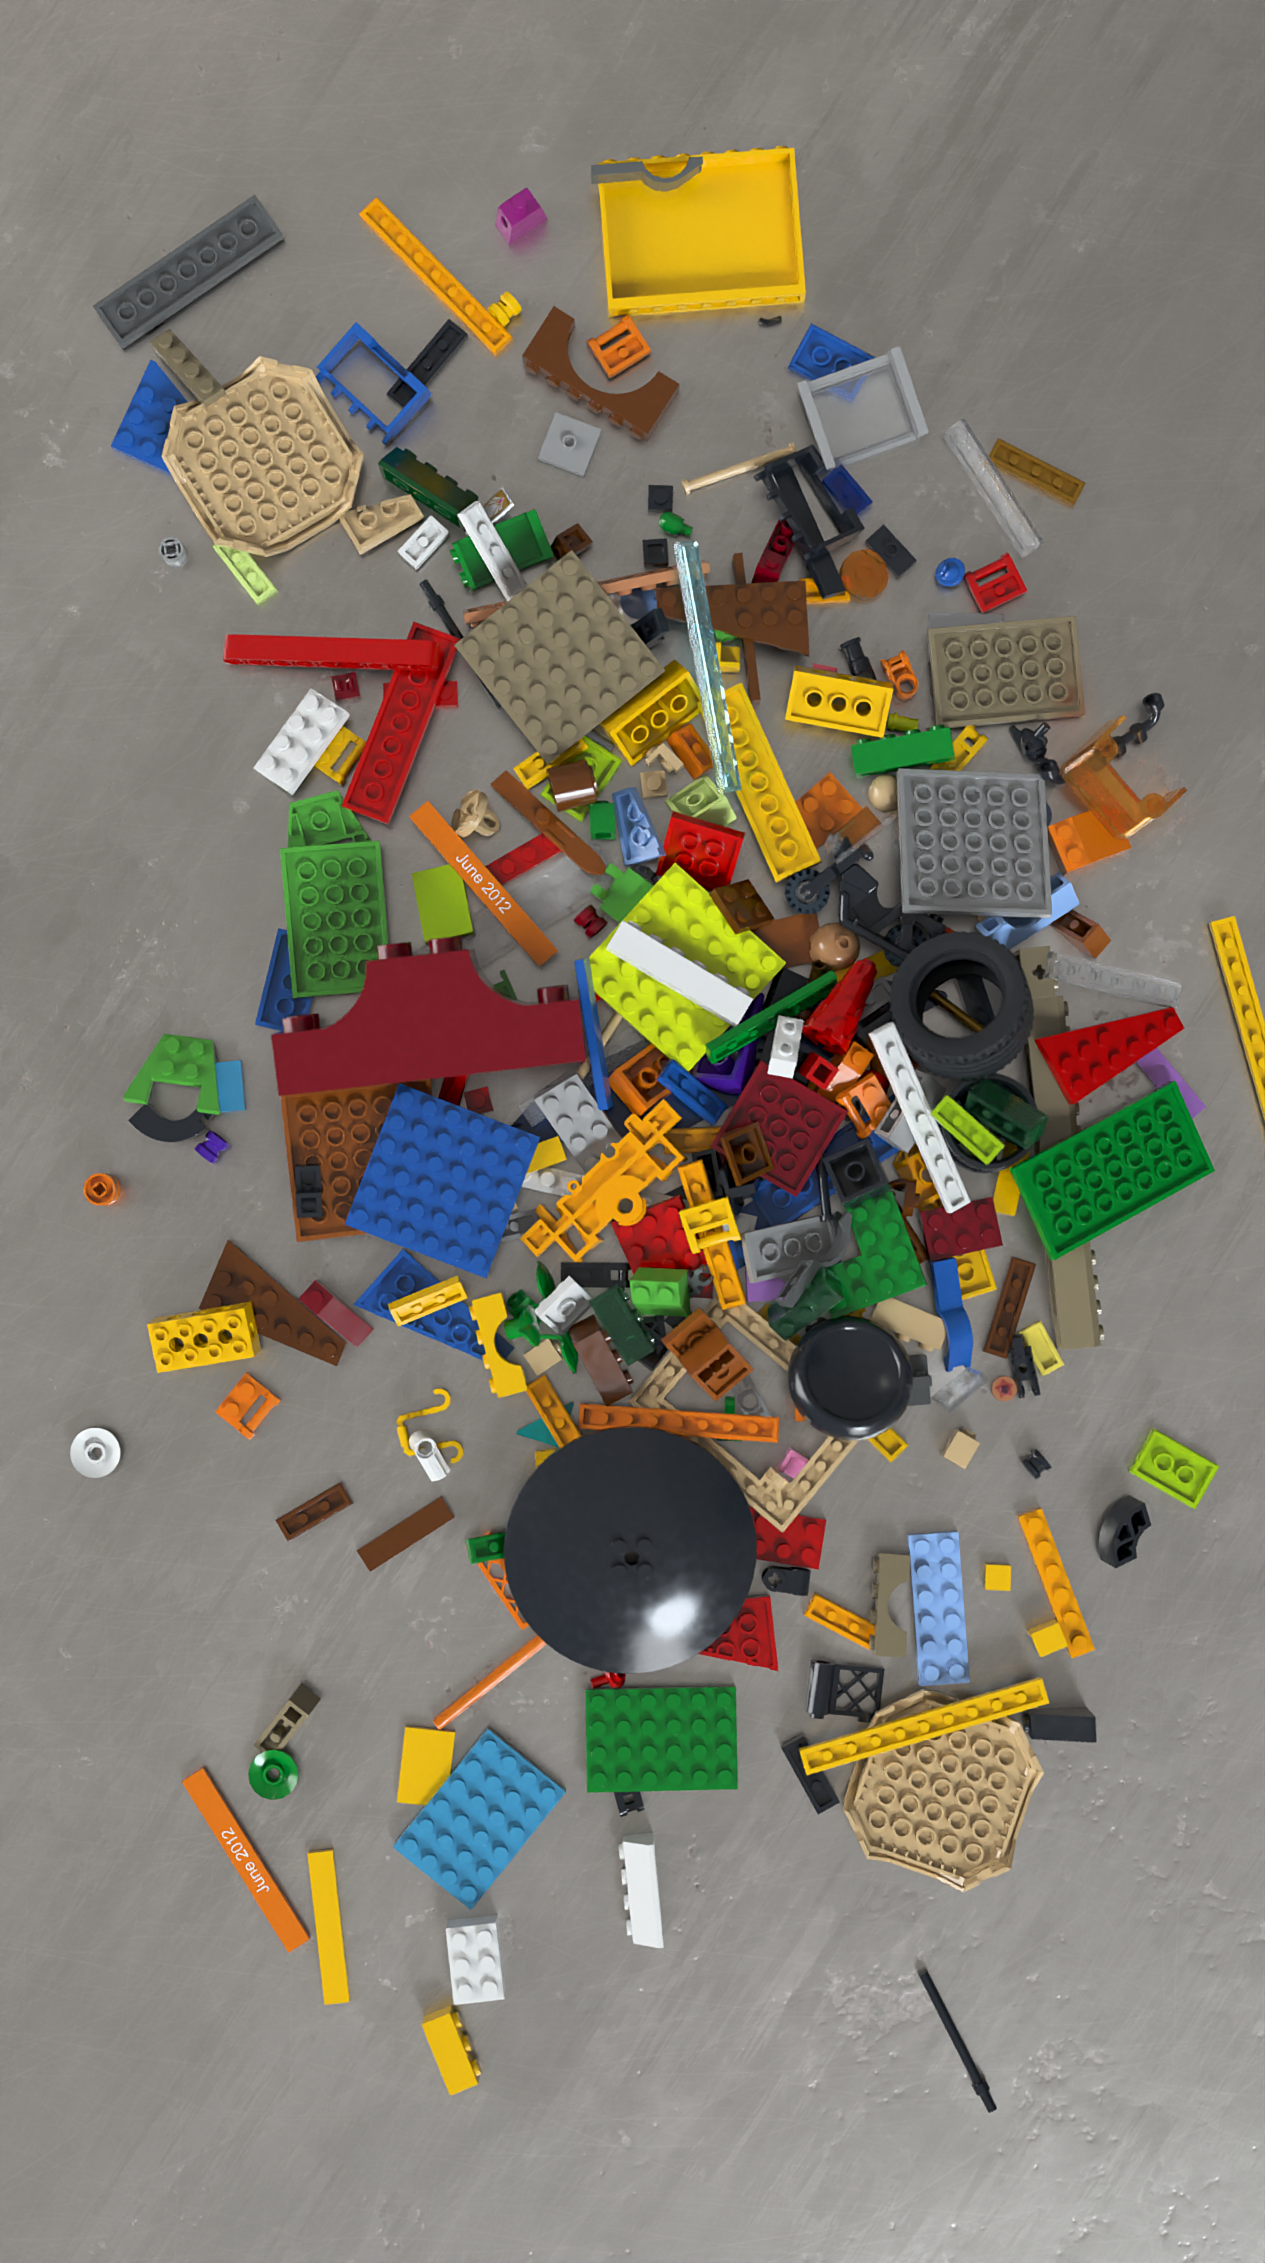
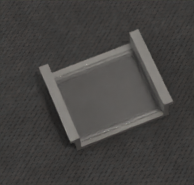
(863, 410)

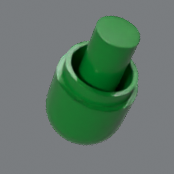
(674, 524)

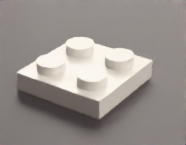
(564, 1306)

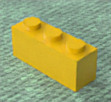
(451, 2050)

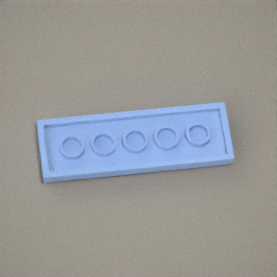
(938, 1608)

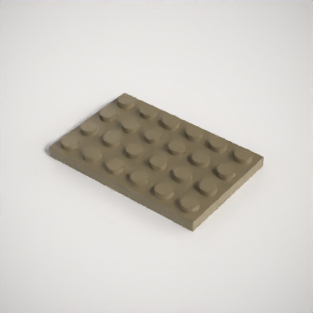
(1006, 672)

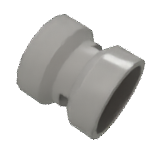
(176, 556)

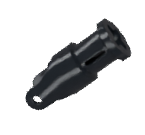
(857, 660)

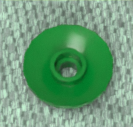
(264, 1782)

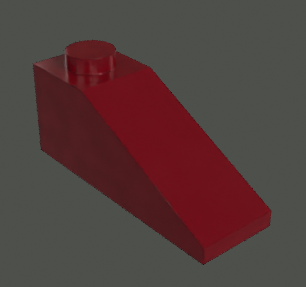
(335, 1313)

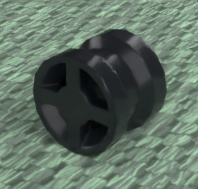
(1036, 1464)

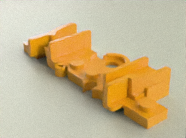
(606, 1184)

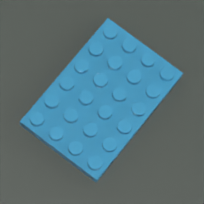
(479, 1818)

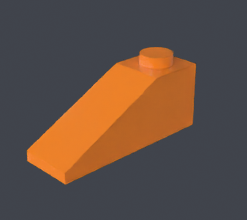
(850, 1067)

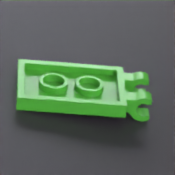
(623, 893)

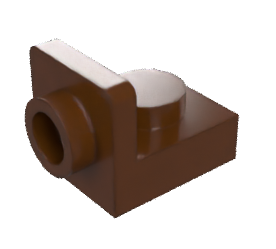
(570, 539)

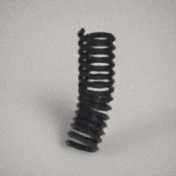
(768, 322)

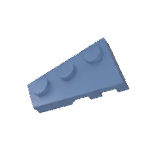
(635, 828)

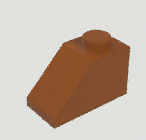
(1082, 933)

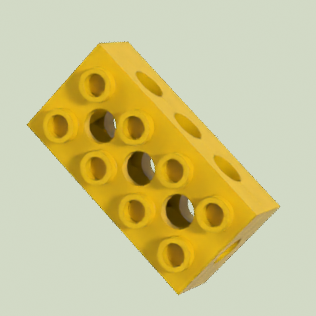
(842, 717)
(196, 1351)

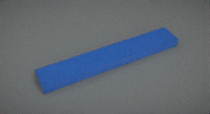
(593, 1034)

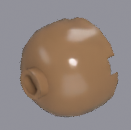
(834, 946)

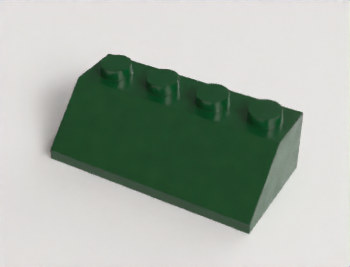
(426, 485)

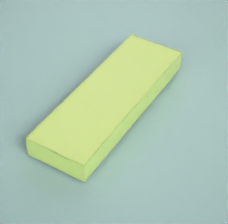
(247, 573)

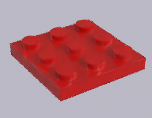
(701, 849)
(659, 1239)

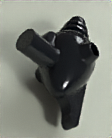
(1032, 742)

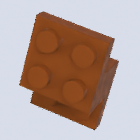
(707, 1354)

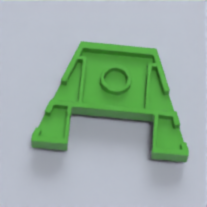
(322, 821)
(179, 1062)

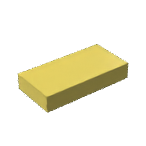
(1044, 1352)

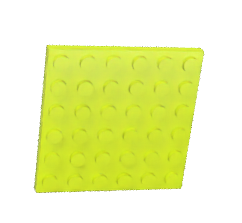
(690, 921)

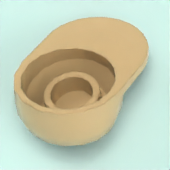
(883, 794)

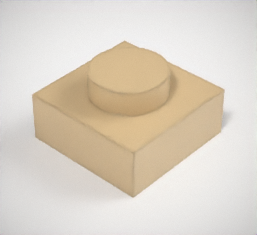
(653, 784)

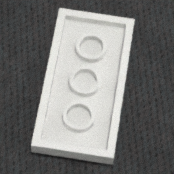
(301, 741)

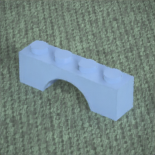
(1014, 930)

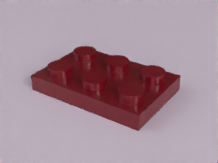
(962, 1231)

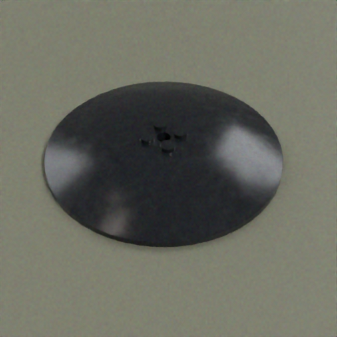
(618, 1496)

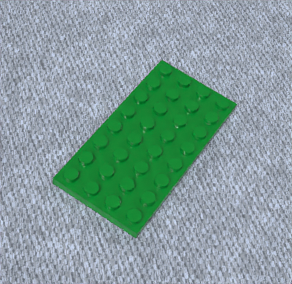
(1112, 1170)

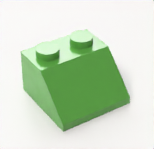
(661, 1292)

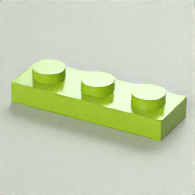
(967, 1130)

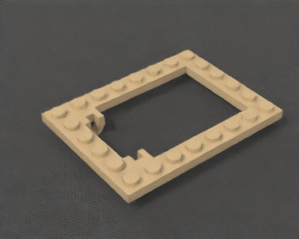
(772, 1494)

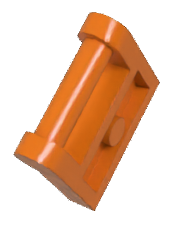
(624, 352)
(871, 1098)
(242, 1399)

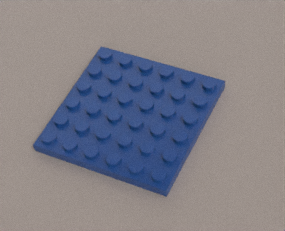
(442, 1181)

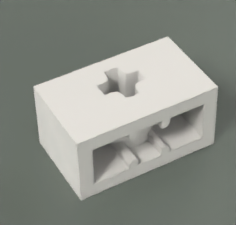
(785, 1046)

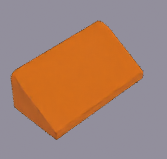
(691, 751)

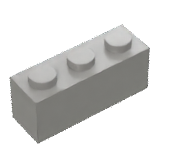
(894, 1126)

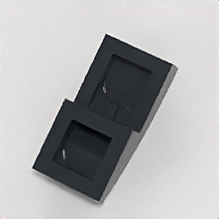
(308, 1190)

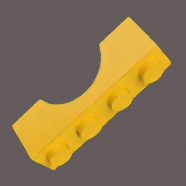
(507, 1376)

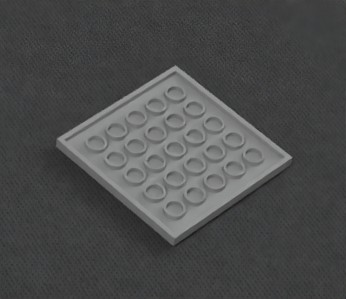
(973, 843)

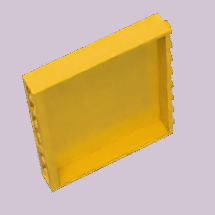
(711, 242)

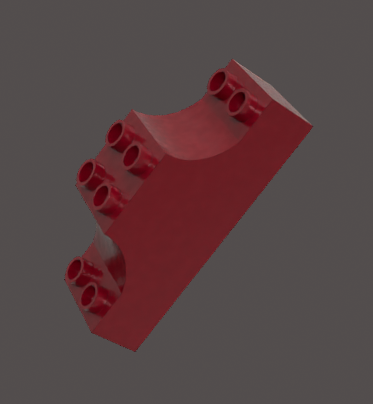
(427, 1022)

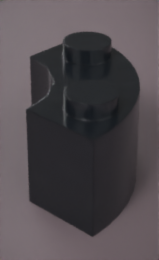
(1122, 1531)

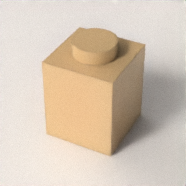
(544, 1356)
(960, 1447)

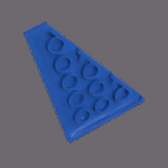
(148, 418)

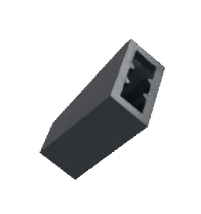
(1061, 1724)

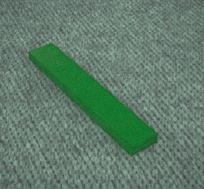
(767, 1019)

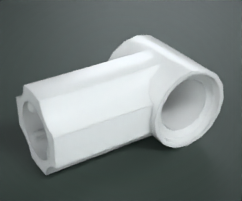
(429, 1455)

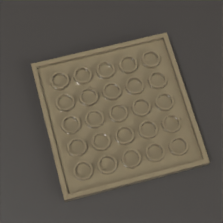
(559, 657)

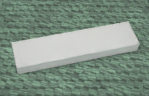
(492, 550)

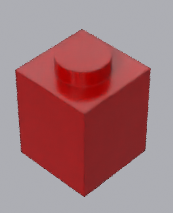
(818, 1070)

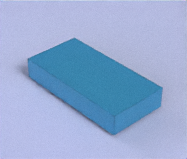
(231, 1086)

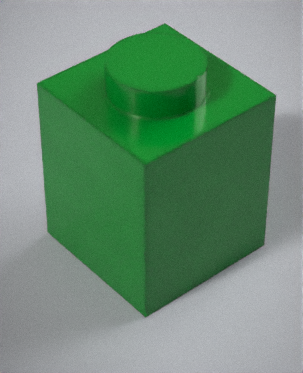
(602, 820)

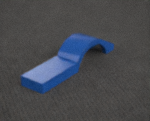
(950, 1308)

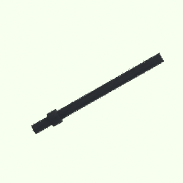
(437, 604)
(979, 2084)

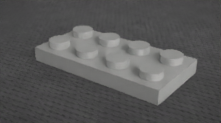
(578, 1121)
(782, 1247)

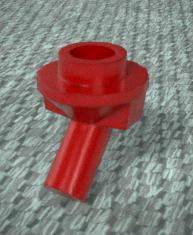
(613, 1679)

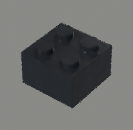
(857, 1173)

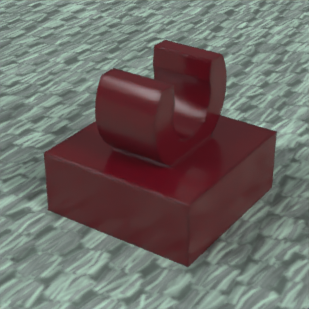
(345, 687)

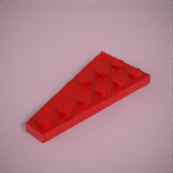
(749, 1636)

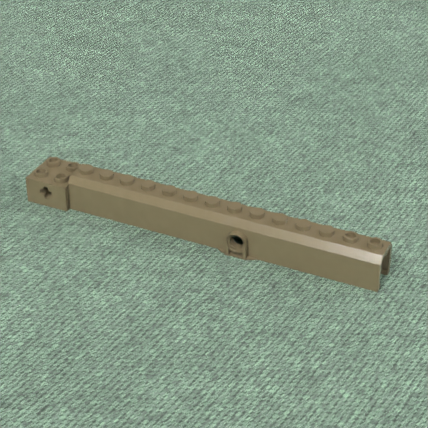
(1070, 1276)

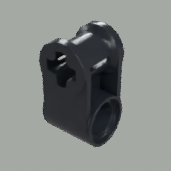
(791, 1580)

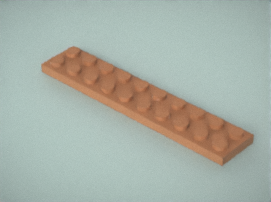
(620, 585)

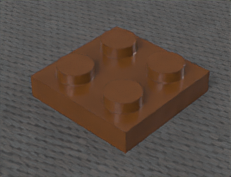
(741, 906)

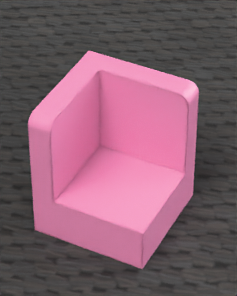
(792, 1462)

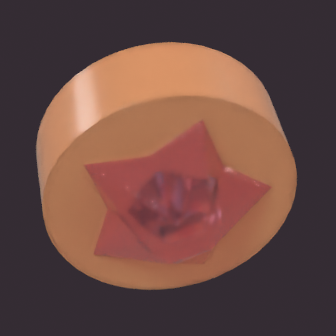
(1003, 1388)

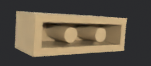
(910, 1323)

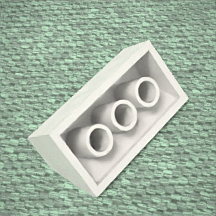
(643, 1890)

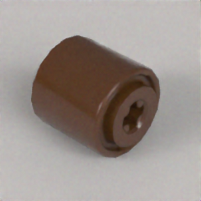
(572, 785)

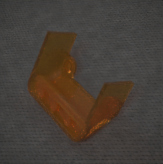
(1106, 792)

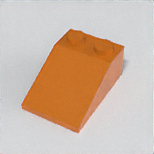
(1082, 842)
(637, 1082)

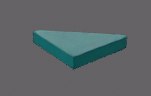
(539, 1431)

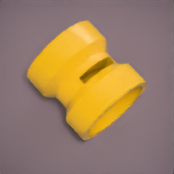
(505, 308)

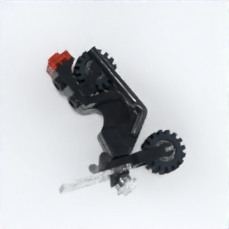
(858, 899)

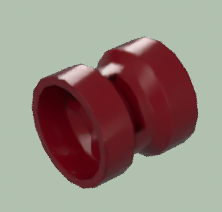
(584, 919)

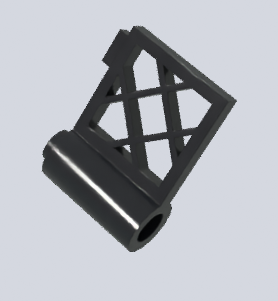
(823, 1690)

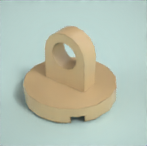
(472, 816)

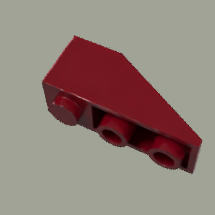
(775, 554)

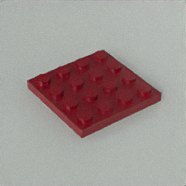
(793, 1122)

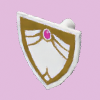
(498, 506)

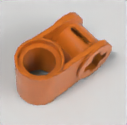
(899, 671)

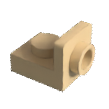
(669, 759)

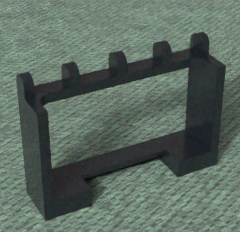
(811, 465)

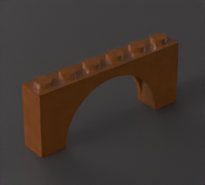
(635, 410)

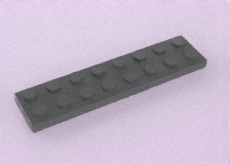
(188, 271)

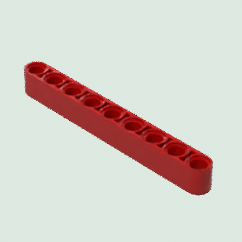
(331, 652)

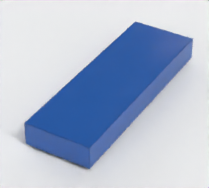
(691, 1092)

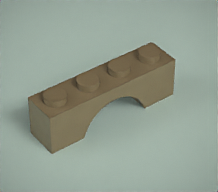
(887, 1637)

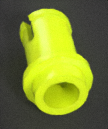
(901, 723)

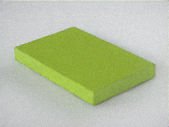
(604, 767)
(442, 903)
(1173, 1468)

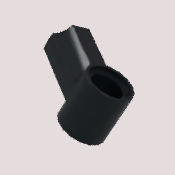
(874, 1022)

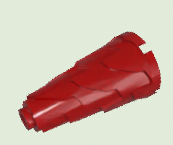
(837, 1016)

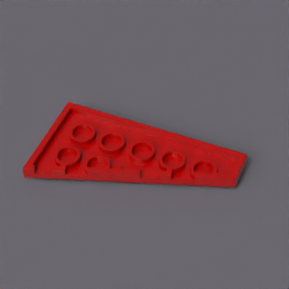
(1095, 1054)

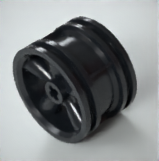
(969, 1162)

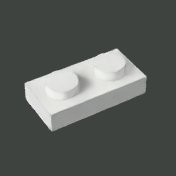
(423, 542)

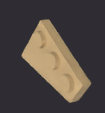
(379, 522)

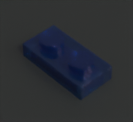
(847, 490)

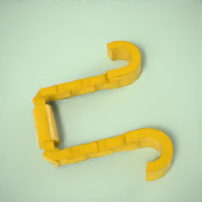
(403, 1433)

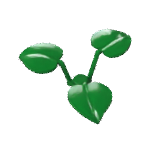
(527, 1326)

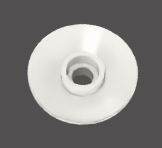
(84, 1458)

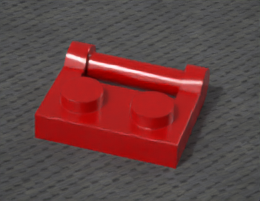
(998, 590)

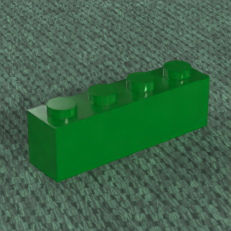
(903, 752)

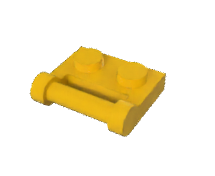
(334, 752)
(706, 1217)

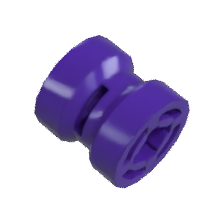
(210, 1148)

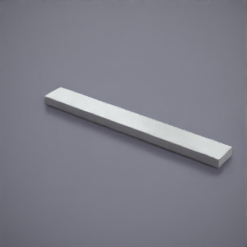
(917, 1111)

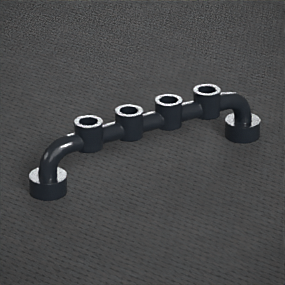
(1137, 733)

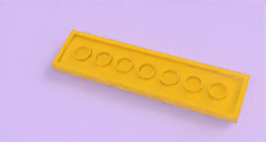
(766, 794)

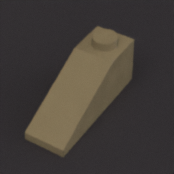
(288, 1720)

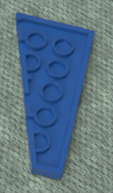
(448, 1325)

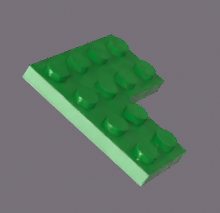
(887, 1258)

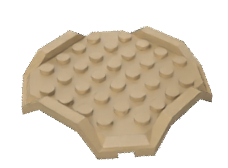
(264, 460)
(945, 1801)

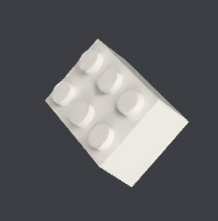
(475, 1959)

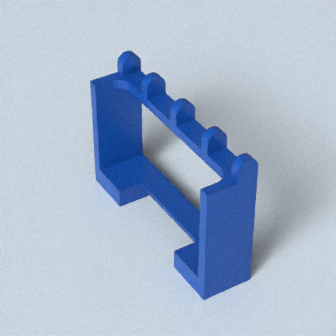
(422, 394)

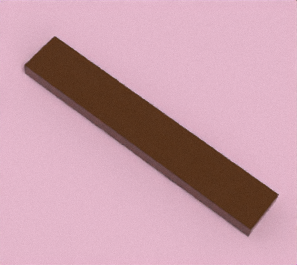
(748, 646)

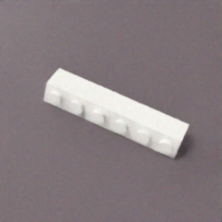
(679, 974)

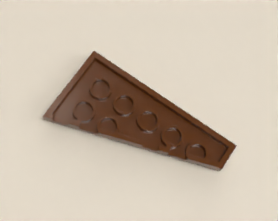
(751, 611)
(274, 1308)

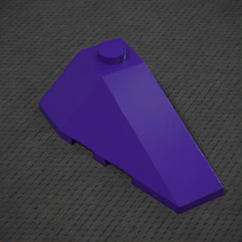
(734, 1070)

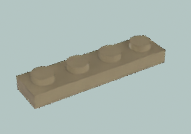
(187, 368)

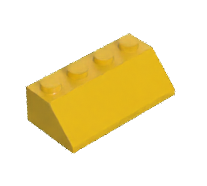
(653, 713)

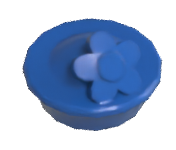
(950, 572)

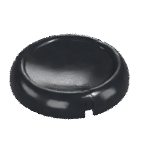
(850, 1378)

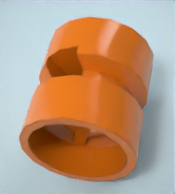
(102, 1189)

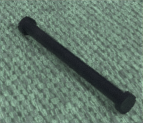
(824, 1191)

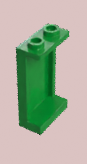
(522, 538)

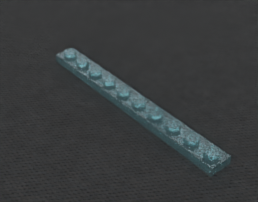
(707, 666)

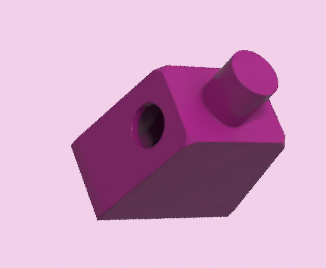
(520, 214)

